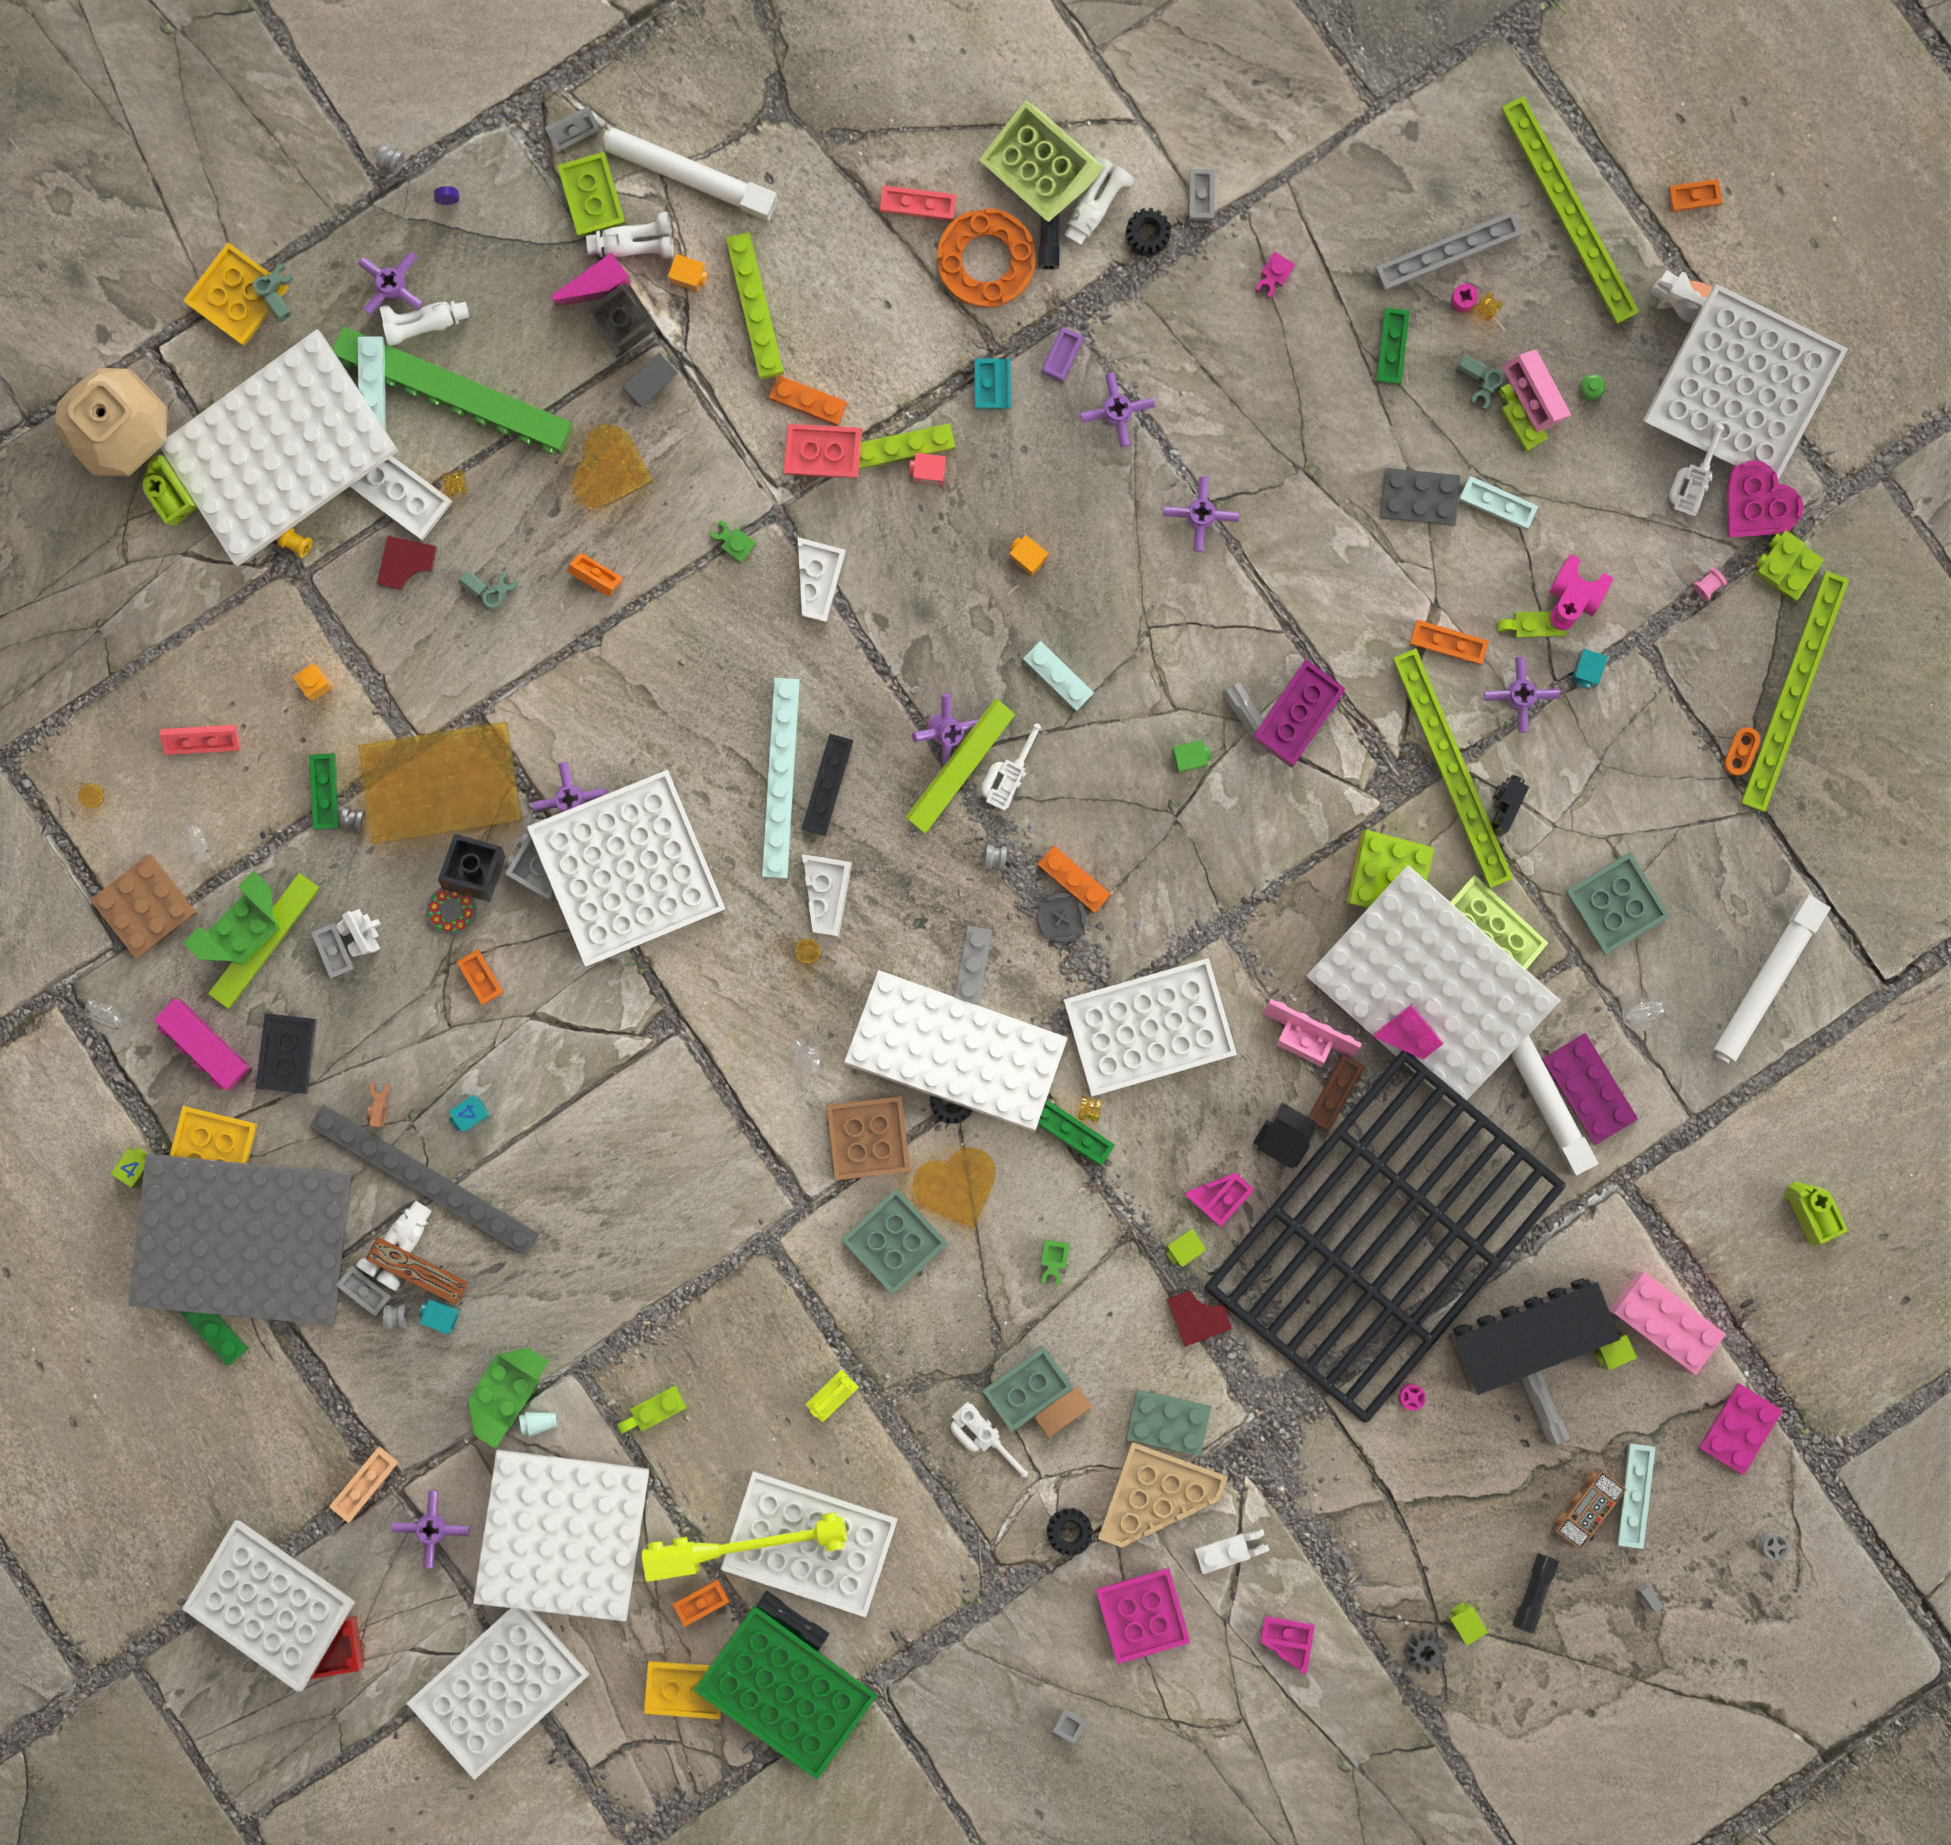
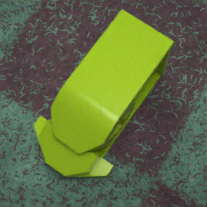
(173, 499)
(1819, 1220)

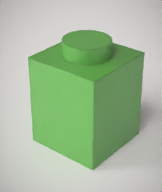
(1191, 756)

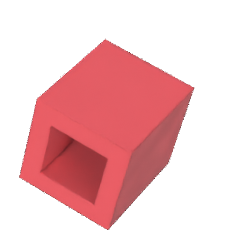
(928, 469)

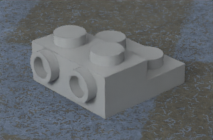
(528, 868)

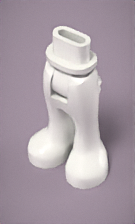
(1089, 212)
(619, 239)
(426, 319)
(405, 1233)

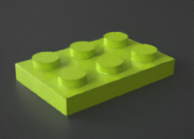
(591, 194)

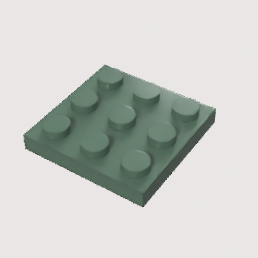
(1617, 903)
(894, 1241)

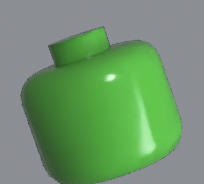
(1592, 387)

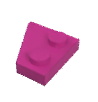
(1410, 1033)
(1221, 1197)
(1289, 1640)

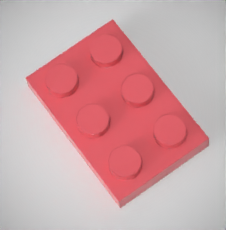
(823, 451)

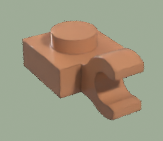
(377, 1112)

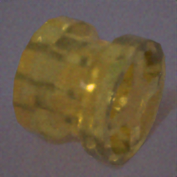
(1489, 306)
(455, 483)
(807, 947)
(1090, 1109)

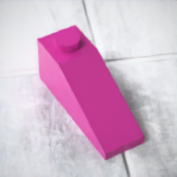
(593, 283)

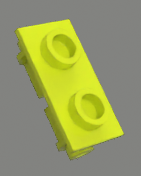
(831, 1396)

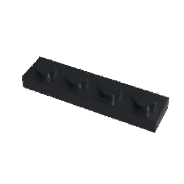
(827, 785)

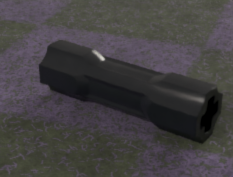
(1049, 244)
(1530, 1608)
(793, 1621)

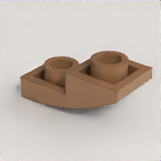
(1062, 1412)

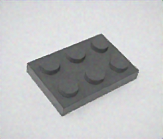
(1420, 496)

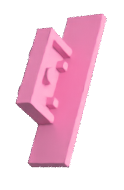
(1308, 1037)

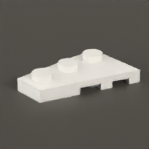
(819, 576)
(827, 892)

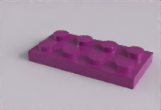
(1298, 713)
(1589, 1089)

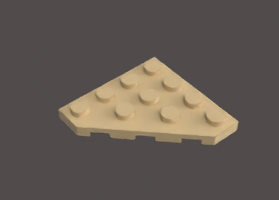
(1156, 1492)

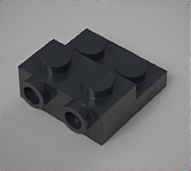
(1508, 799)

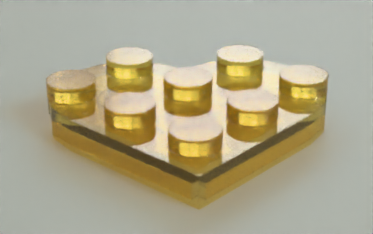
(610, 468)
(956, 1186)

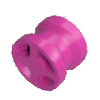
(1461, 302)
(1415, 1400)

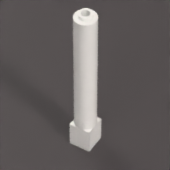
(749, 197)
(1802, 924)
(1571, 1144)

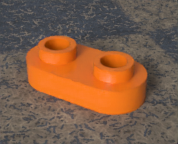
(1741, 752)

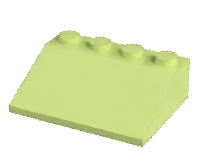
(1040, 161)
(1499, 921)

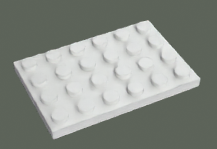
(1150, 1027)
(836, 1577)
(268, 1605)
(498, 1689)

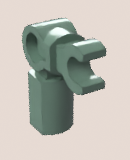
(264, 289)
(1491, 379)
(491, 598)

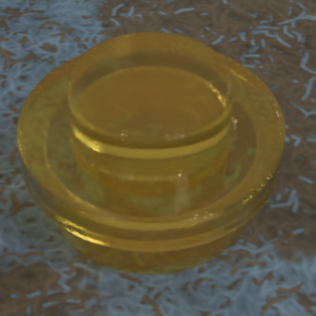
(91, 795)

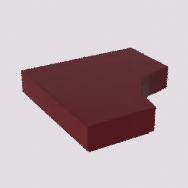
(403, 560)
(1197, 1320)

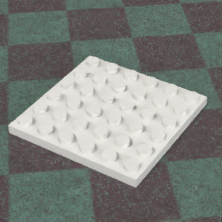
(1750, 375)
(626, 868)
(561, 1535)

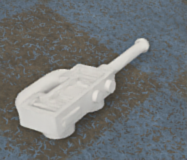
(1698, 483)
(1012, 774)
(985, 1434)

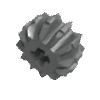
(1432, 1657)

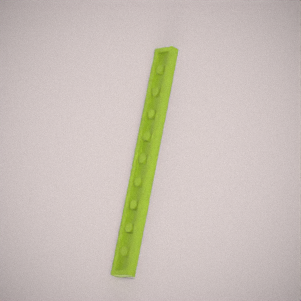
(1569, 210)
(1794, 691)
(1452, 768)

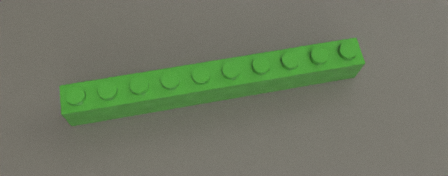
(463, 396)

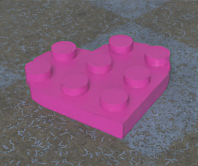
(1759, 502)

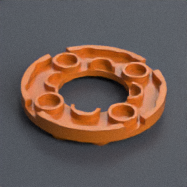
(986, 223)

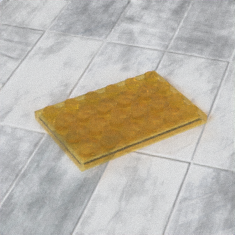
(440, 783)

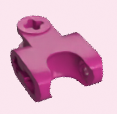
(1575, 594)

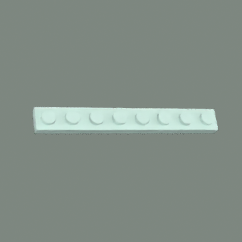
(780, 778)

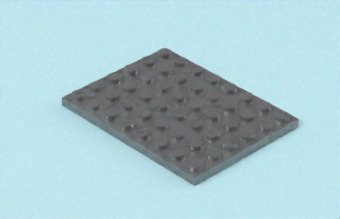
(240, 1239)

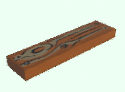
(416, 1270)

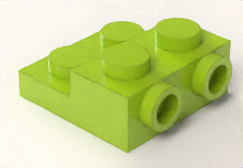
(1788, 565)

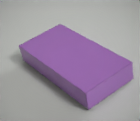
(1062, 354)

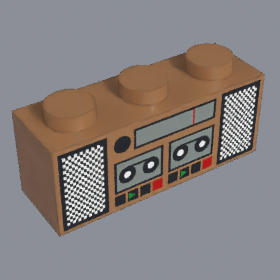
(1588, 1508)

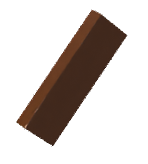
(1335, 1092)

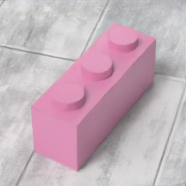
(1536, 390)

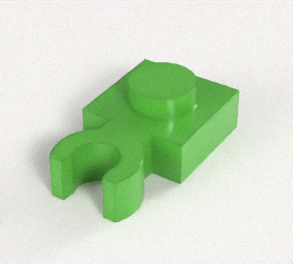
(735, 543)
(1055, 1257)

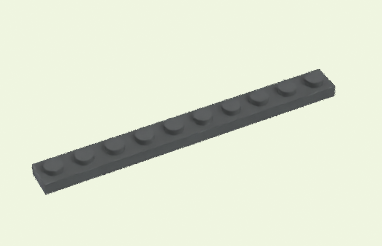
(424, 1180)

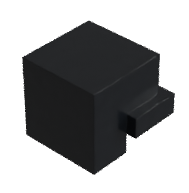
(1286, 1136)

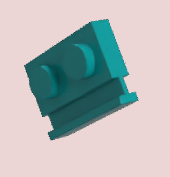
(992, 383)

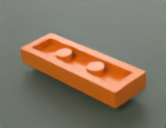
(808, 400)
(1448, 642)
(1074, 879)

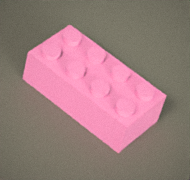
(1667, 1322)

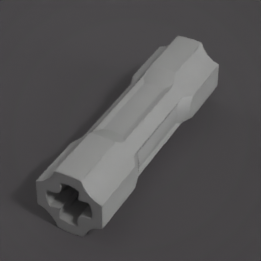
(1245, 710)
(1551, 1423)

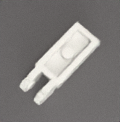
(1228, 1551)

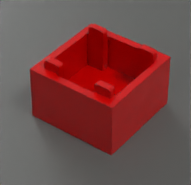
(343, 1653)

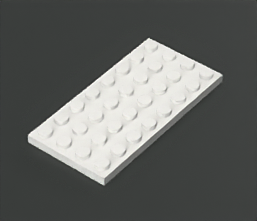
(956, 1051)

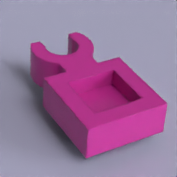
(1275, 272)

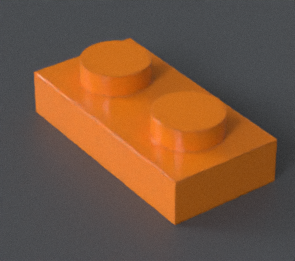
(1695, 195)
(594, 574)
(480, 977)
(701, 1602)

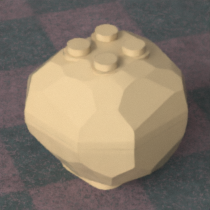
(111, 422)

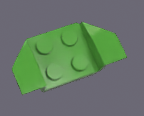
(241, 929)
(504, 1393)

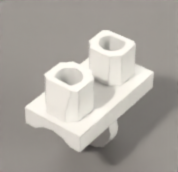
(362, 930)

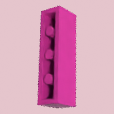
(202, 1044)

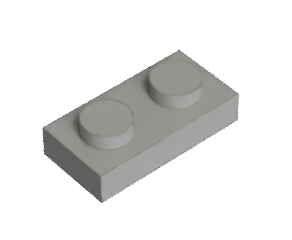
(572, 128)
(1201, 194)
(333, 951)
(364, 1290)

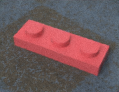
(918, 203)
(200, 739)

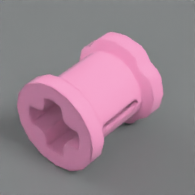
(1710, 583)

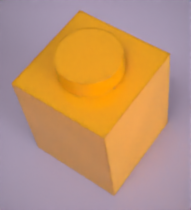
(687, 273)
(1027, 554)
(312, 681)

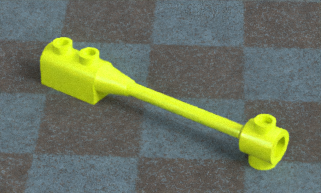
(684, 1556)

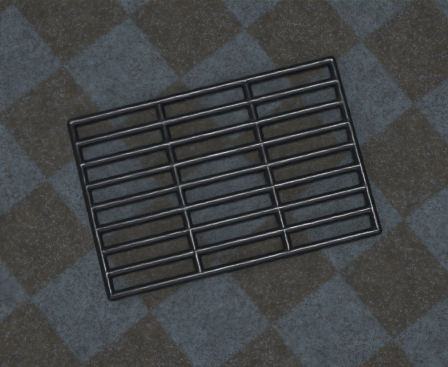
(1417, 1197)

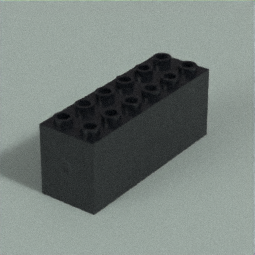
(1533, 1335)

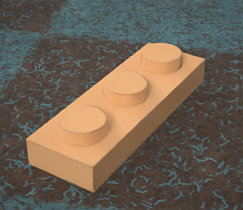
(364, 1484)

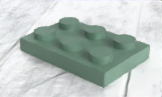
(1027, 1389)
(1168, 1422)

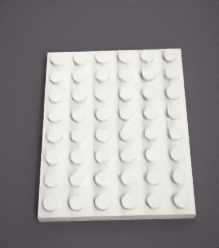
(277, 447)
(1460, 980)

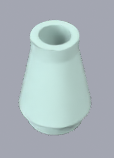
(536, 1422)

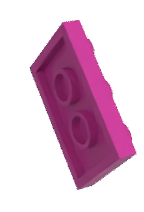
(1740, 1428)

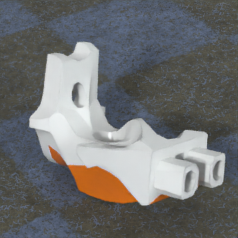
(1681, 294)

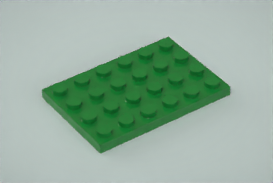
(785, 1692)

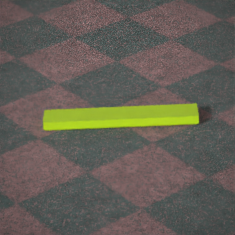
(960, 765)
(286, 913)

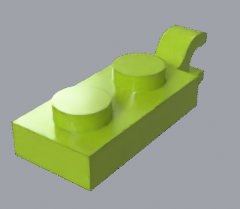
(1519, 420)
(1530, 625)
(654, 1410)

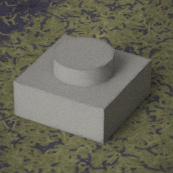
(1648, 1598)
(1069, 1726)

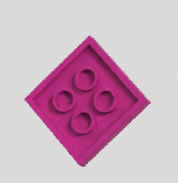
(1143, 1615)

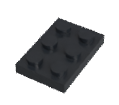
(286, 1053)

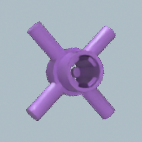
(381, 279)
(1111, 416)
(1193, 519)
(1516, 701)
(944, 729)
(559, 801)
(437, 1522)

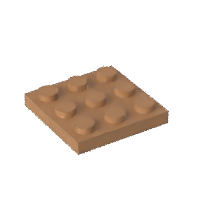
(143, 906)
(868, 1138)

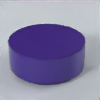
(446, 195)

